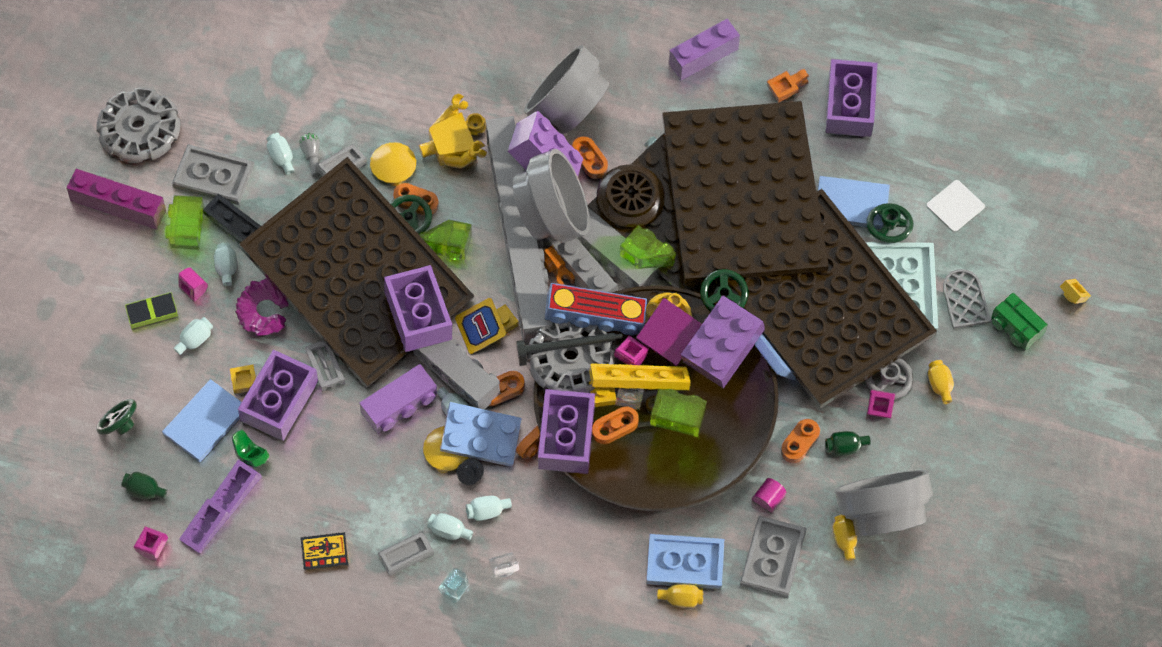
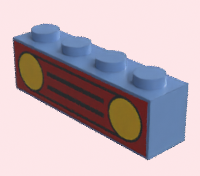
(594, 308)

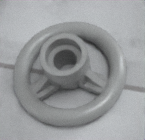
(894, 370)

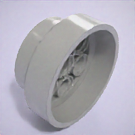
(569, 90)
(551, 198)
(886, 502)

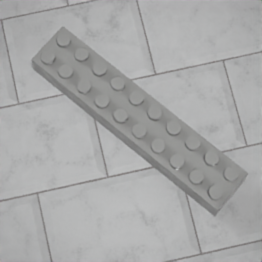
(522, 249)

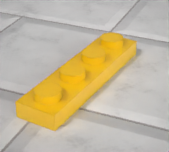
(639, 376)

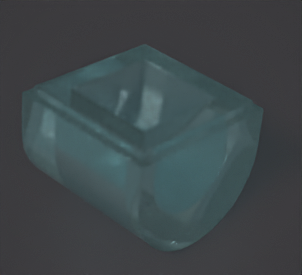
(454, 585)

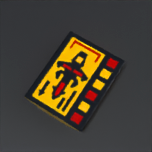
(324, 550)

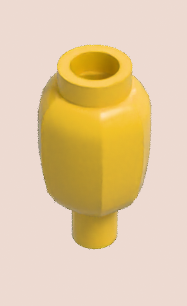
(941, 380)
(845, 536)
(682, 595)

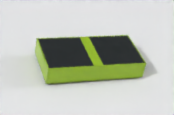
(151, 310)

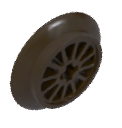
(623, 216)

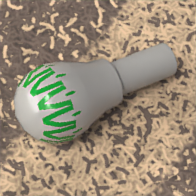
(310, 147)

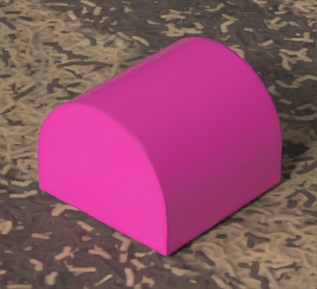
(192, 284)
(631, 352)
(880, 403)
(769, 494)
(150, 543)

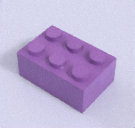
(851, 97)
(537, 135)
(418, 308)
(722, 341)
(278, 395)
(566, 431)

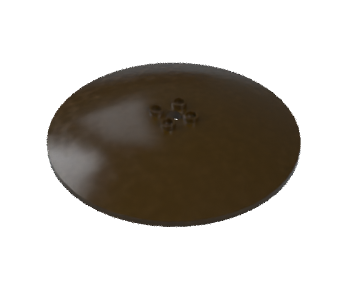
(673, 469)

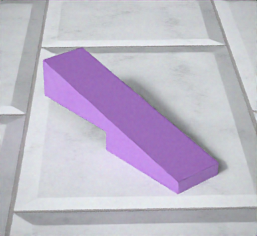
(221, 506)

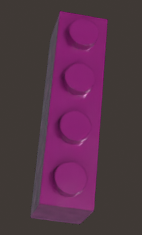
(116, 199)

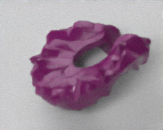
(247, 308)

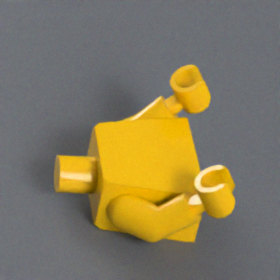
(452, 139)

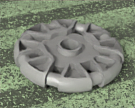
(142, 136)
(563, 368)

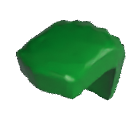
(248, 451)

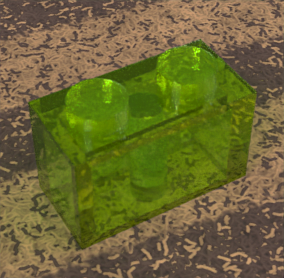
(185, 222)
(678, 412)

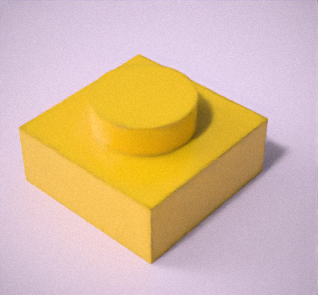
(1074, 291)
(507, 317)
(242, 378)
(604, 396)

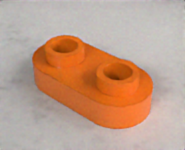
(591, 158)
(414, 190)
(506, 392)
(613, 424)
(801, 439)
(529, 445)

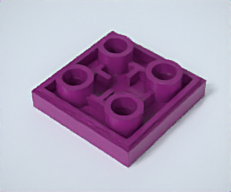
(669, 331)

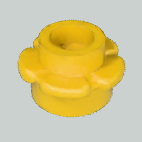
(476, 118)

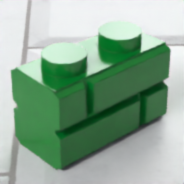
(1018, 321)

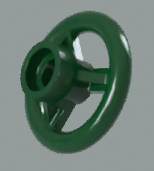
(417, 202)
(891, 218)
(723, 274)
(119, 418)

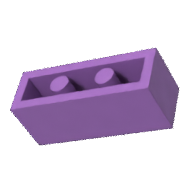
(704, 49)
(398, 399)

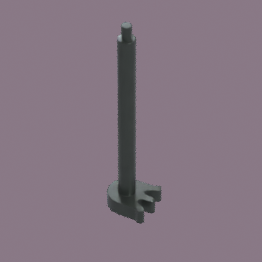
(523, 349)

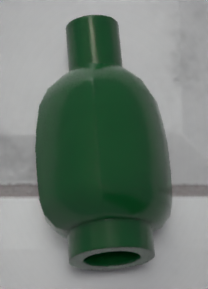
(845, 443)
(142, 486)

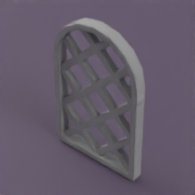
(986, 320)

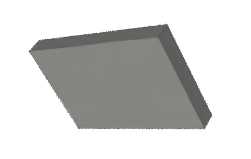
(213, 174)
(773, 556)

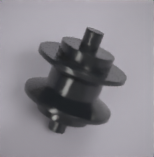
(470, 471)

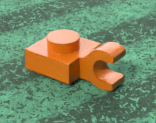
(785, 86)
(556, 264)

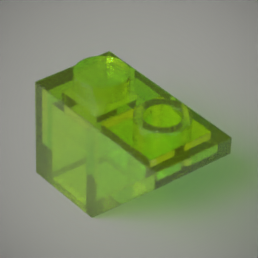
(449, 239)
(646, 251)

